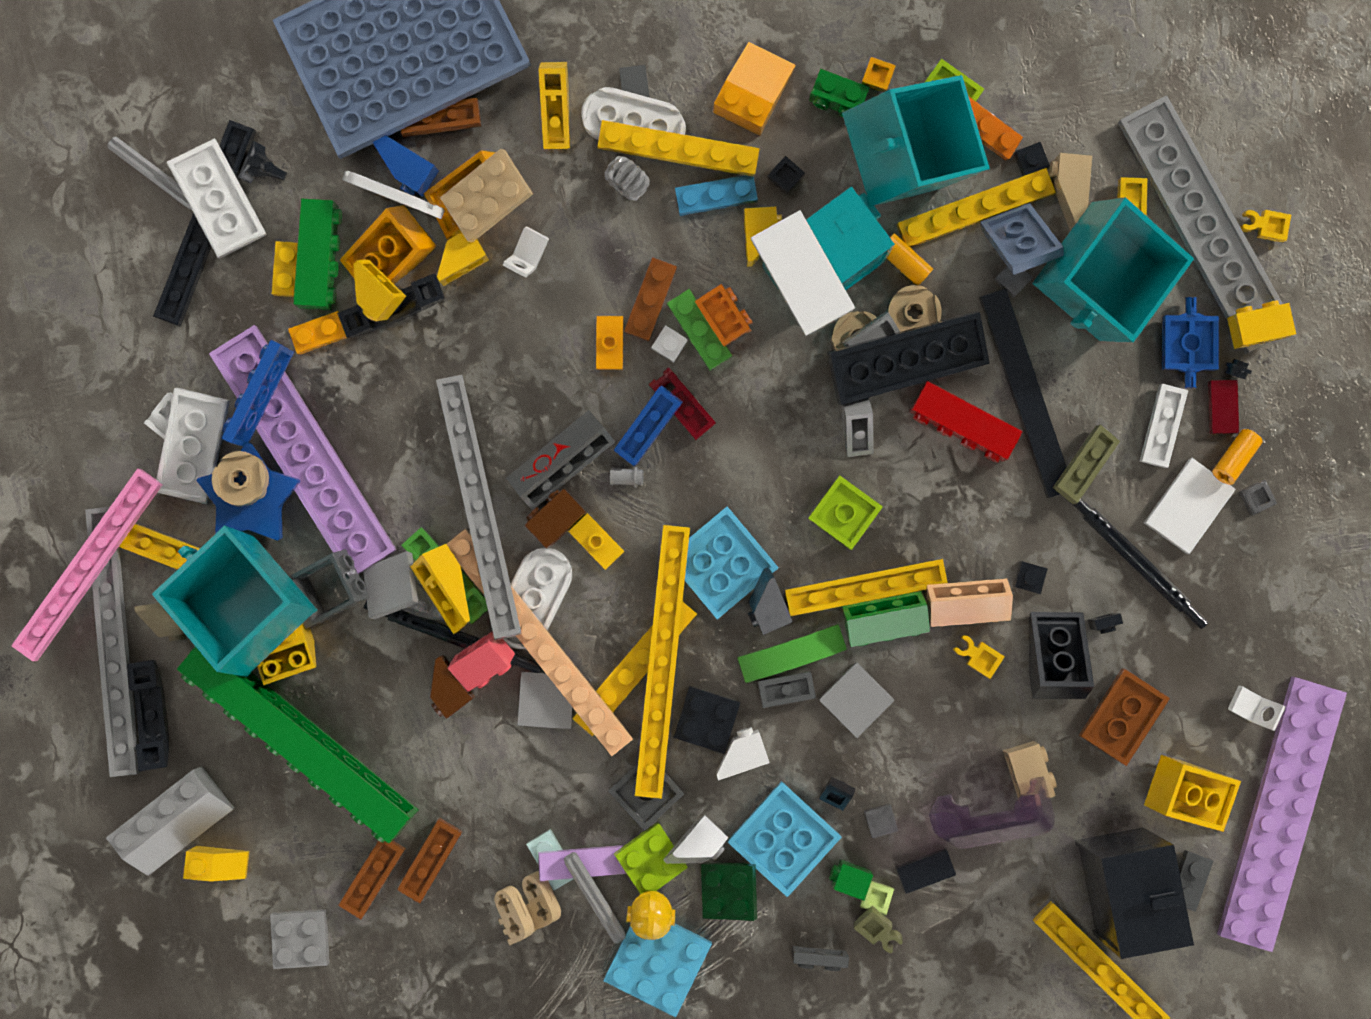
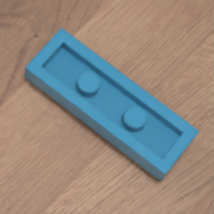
(716, 195)

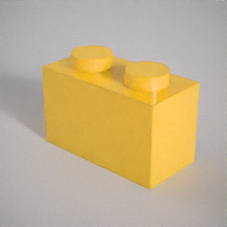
(1261, 325)

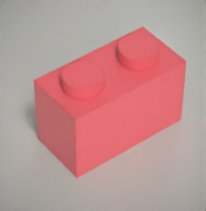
(481, 661)

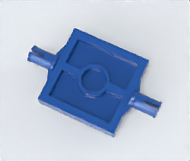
(1190, 342)

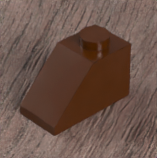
(446, 691)

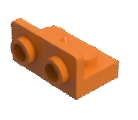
(723, 314)

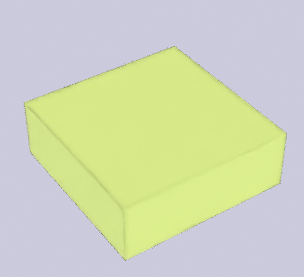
(878, 897)

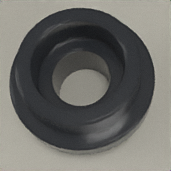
(1238, 369)

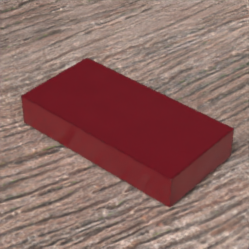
(1223, 407)

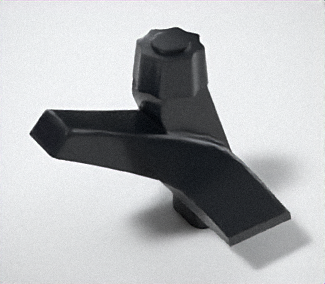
(258, 164)

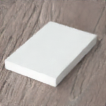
(1189, 506)

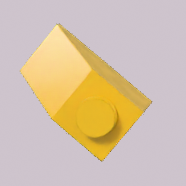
(755, 222)
(460, 258)
(375, 291)
(215, 864)

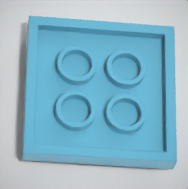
(724, 562)
(784, 839)
(659, 968)

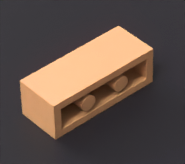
(969, 602)

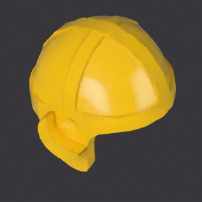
(651, 915)

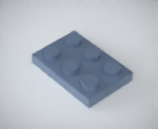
(1022, 238)

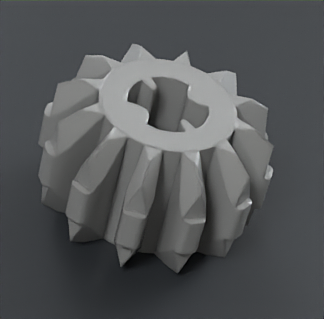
(627, 178)

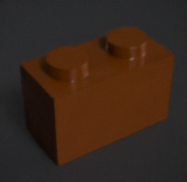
(554, 518)

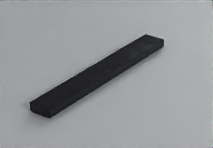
(195, 245)
(1024, 388)

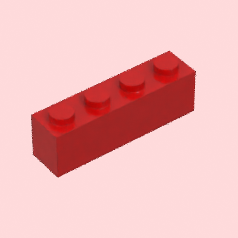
(965, 422)

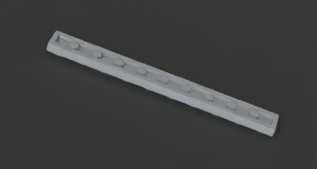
(478, 507)
(113, 661)

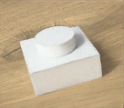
(669, 344)

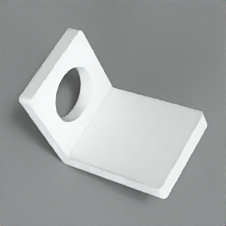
(527, 252)
(1252, 706)

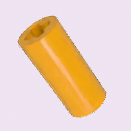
(908, 261)
(1237, 456)

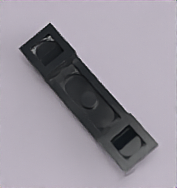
(419, 297)
(151, 715)

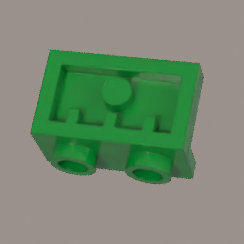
(837, 92)

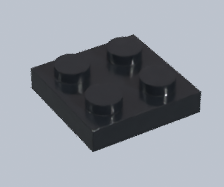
(707, 719)

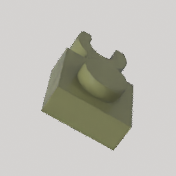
(877, 927)

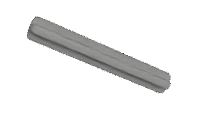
(147, 169)
(594, 897)

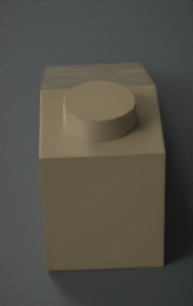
(159, 621)

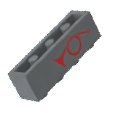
(560, 460)

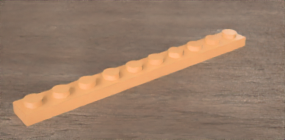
(552, 659)

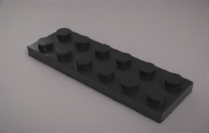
(908, 357)

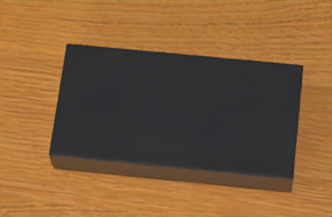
(925, 871)

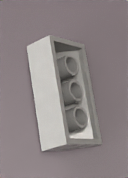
(170, 822)

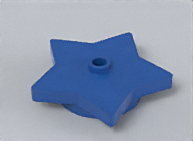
(263, 515)

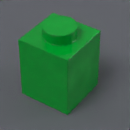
(851, 879)

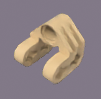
(523, 919)

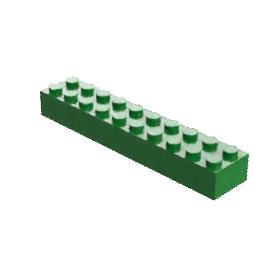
(303, 746)

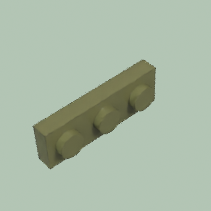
(1086, 464)

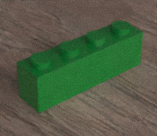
(317, 254)

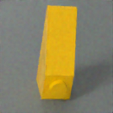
(554, 105)
(444, 584)

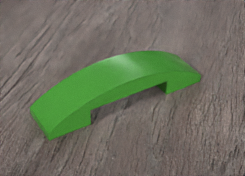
(421, 543)
(792, 654)

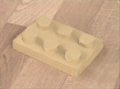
(486, 195)

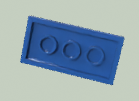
(260, 389)

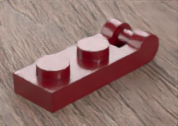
(690, 413)

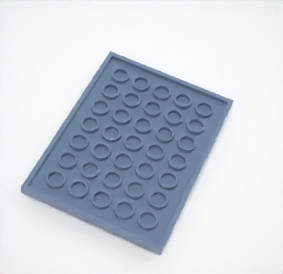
(395, 61)

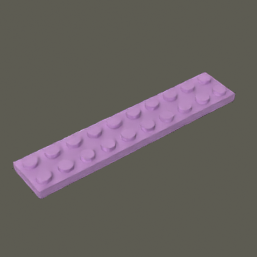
(307, 455)
(1281, 814)

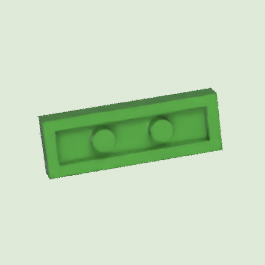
(698, 330)

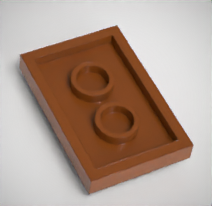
(1124, 716)

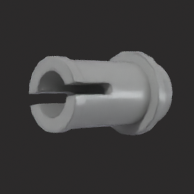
(627, 477)

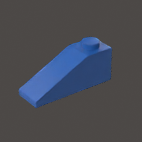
(408, 168)

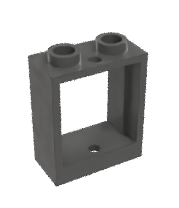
(353, 584)

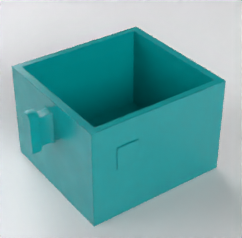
(915, 139)
(850, 237)
(1113, 271)
(233, 601)

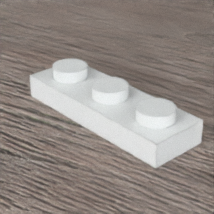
(1163, 426)

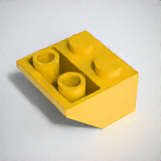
(290, 657)

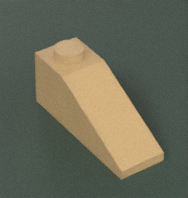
(1072, 184)

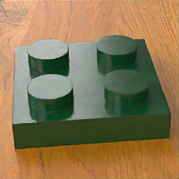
(729, 891)

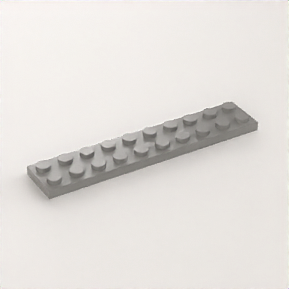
(1197, 209)

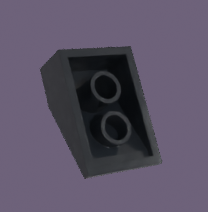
(1059, 656)

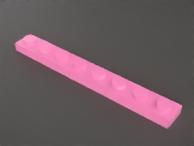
(87, 565)

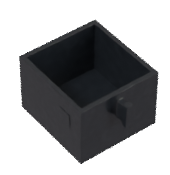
(1135, 892)

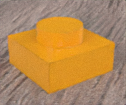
(878, 74)

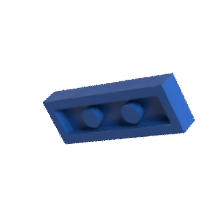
(648, 426)

